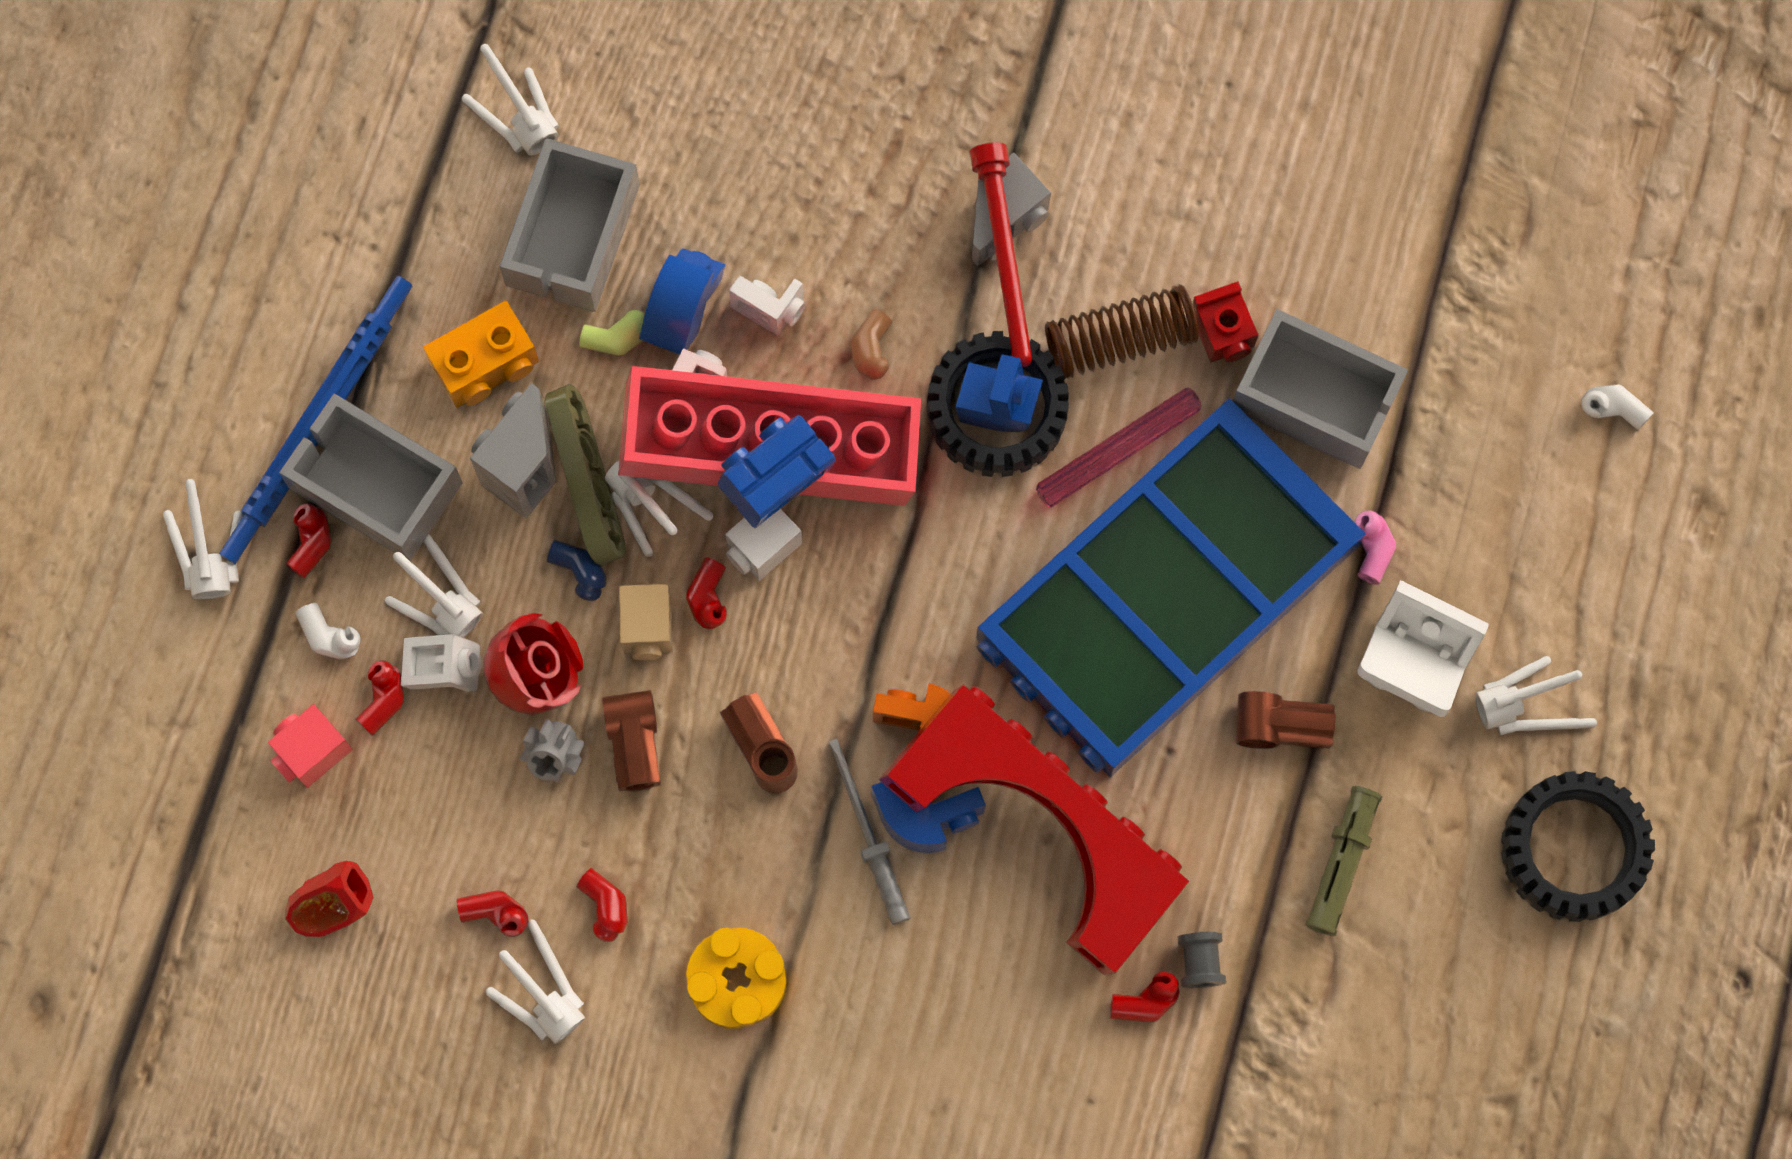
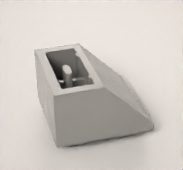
(517, 454)

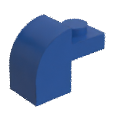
(680, 300)
(998, 397)
(924, 829)

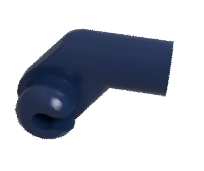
(586, 572)

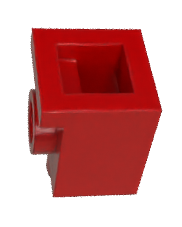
(1217, 339)

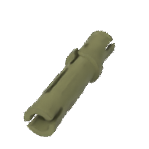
(1343, 861)

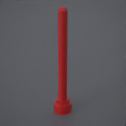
(991, 163)

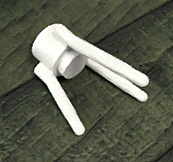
(529, 125)
(639, 491)
(209, 575)
(454, 612)
(1501, 703)
(555, 1014)

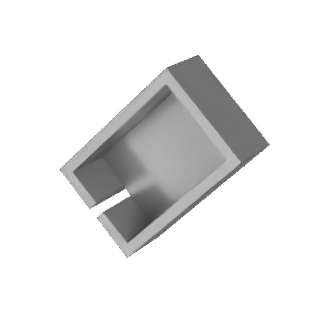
(570, 224)
(1319, 388)
(372, 477)

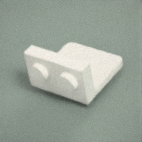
(1421, 649)

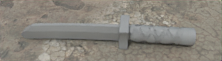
(875, 852)

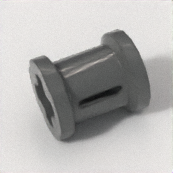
(1201, 960)

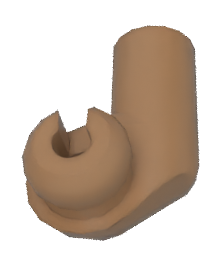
(866, 347)

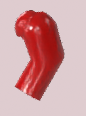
(496, 907)

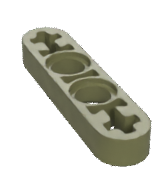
(585, 475)

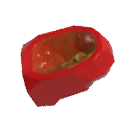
(329, 900)

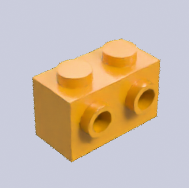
(482, 355)

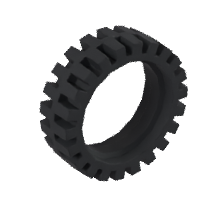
(989, 458)
(1611, 799)

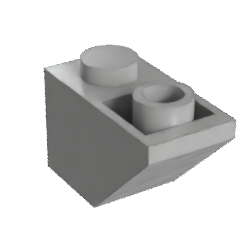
(1026, 204)

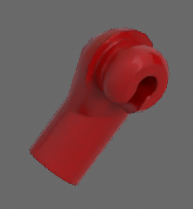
(314, 538)
(702, 595)
(387, 696)
(610, 905)
(1150, 1003)

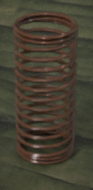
(1177, 296)

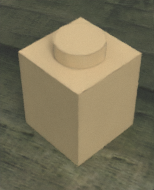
(645, 621)

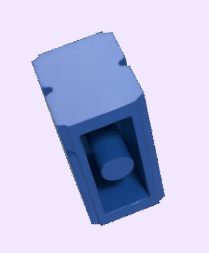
(775, 470)

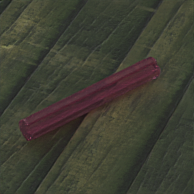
(1118, 447)

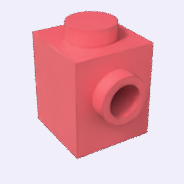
(307, 746)

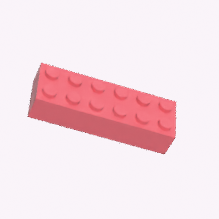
(690, 423)

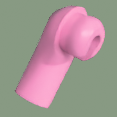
(1378, 545)

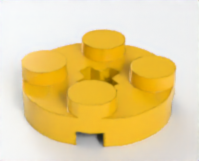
(708, 986)

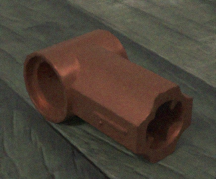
(1268, 721)
(631, 727)
(760, 740)

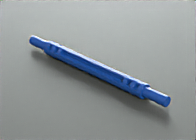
(339, 381)

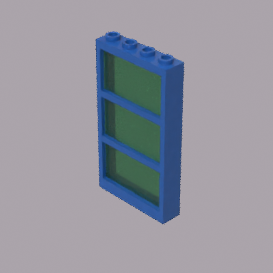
(1168, 588)

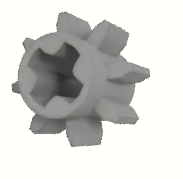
(552, 750)

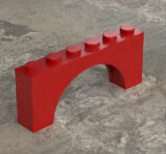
(1123, 876)

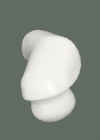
(1615, 401)
(326, 639)

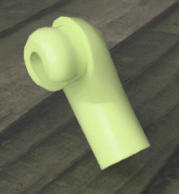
(618, 338)

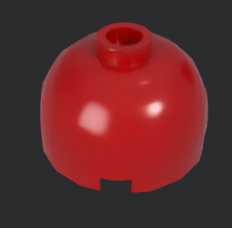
(533, 665)

